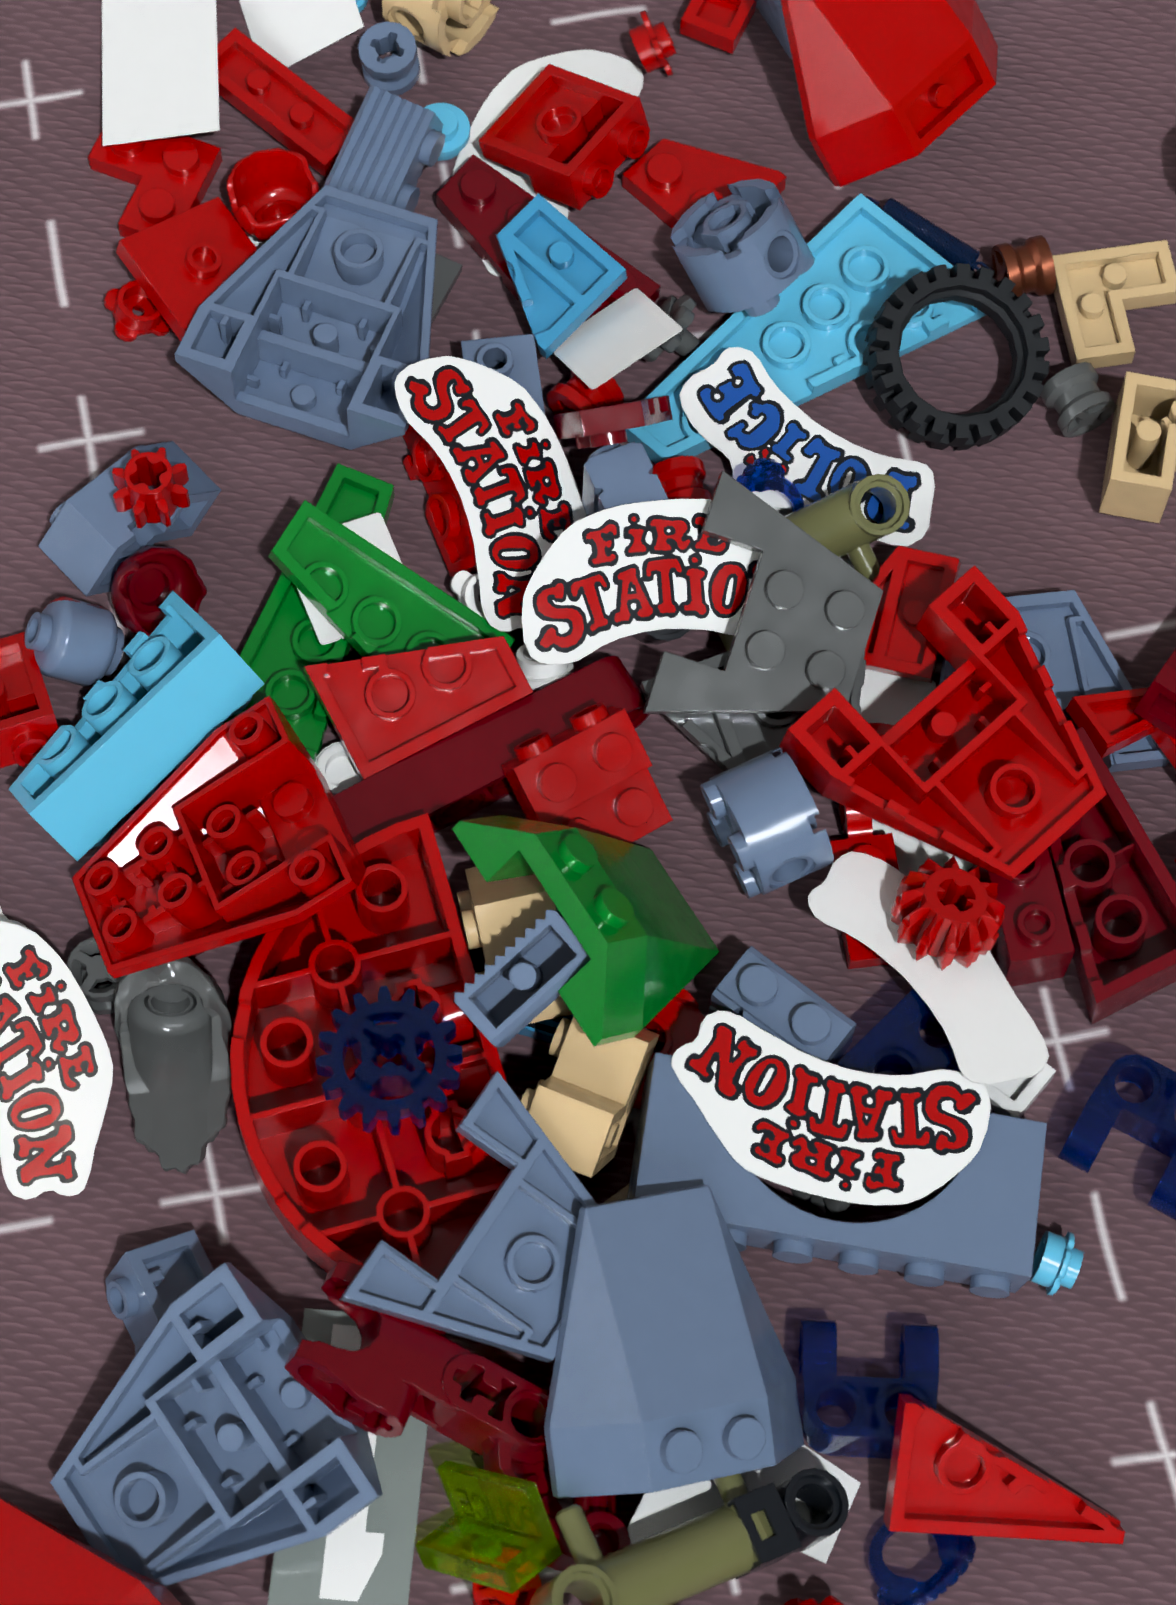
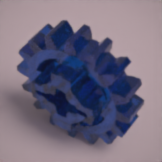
(370, 1040)

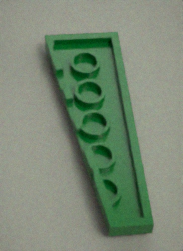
(284, 635)

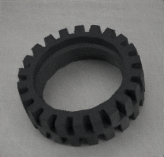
(1012, 318)

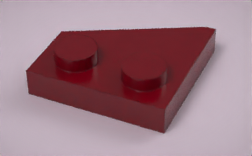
(609, 423)

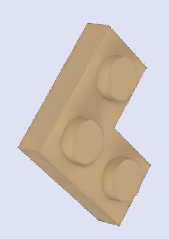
(1099, 287)

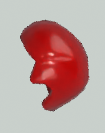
(269, 190)

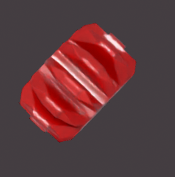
(947, 913)

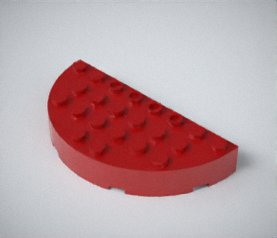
(326, 1175)

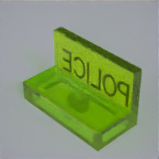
(496, 1530)

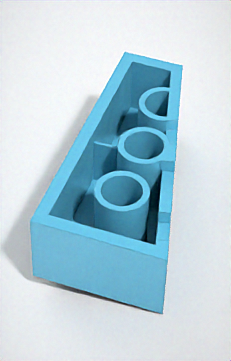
(135, 729)

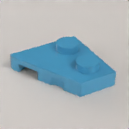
(556, 272)

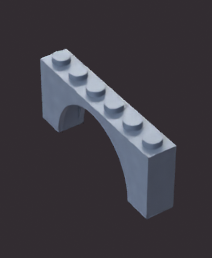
(969, 1234)

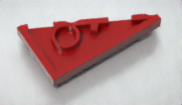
(964, 1485)

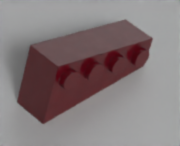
(1115, 901)

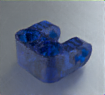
(1147, 1122)
(861, 1397)

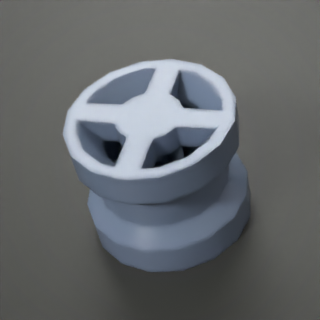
(393, 73)

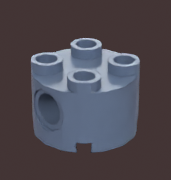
(741, 248)
(767, 822)

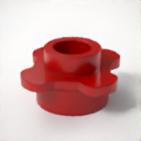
(653, 44)
(129, 325)

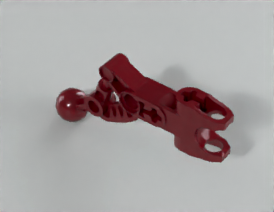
(421, 1374)

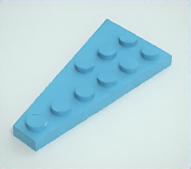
(820, 323)

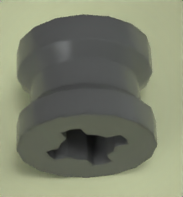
(1078, 399)
(88, 970)

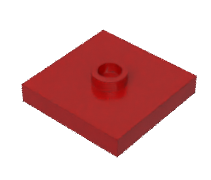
(186, 259)

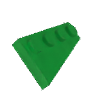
(368, 593)

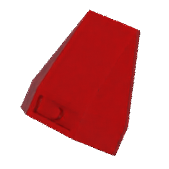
(885, 76)
(221, 850)

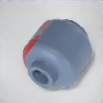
(75, 641)

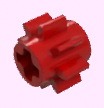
(151, 470)

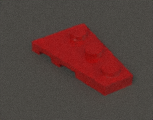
(415, 698)

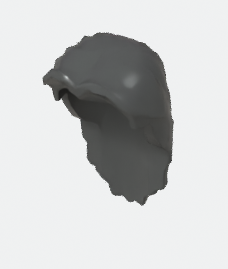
(175, 1059)

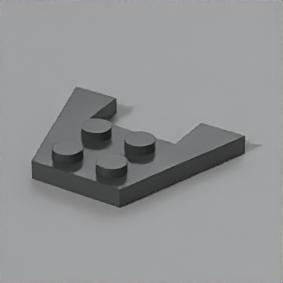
(797, 627)

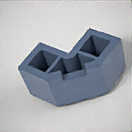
(93, 539)

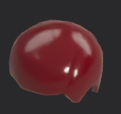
(147, 580)

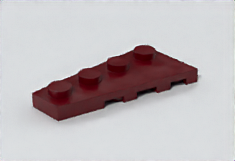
(484, 201)

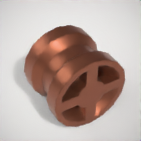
(1026, 265)

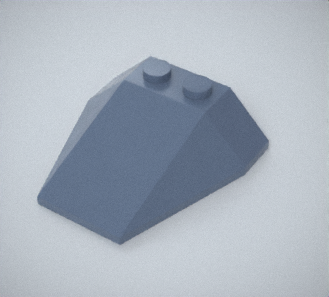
(322, 321)
(664, 1355)
(214, 1444)

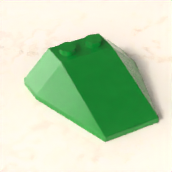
(618, 906)

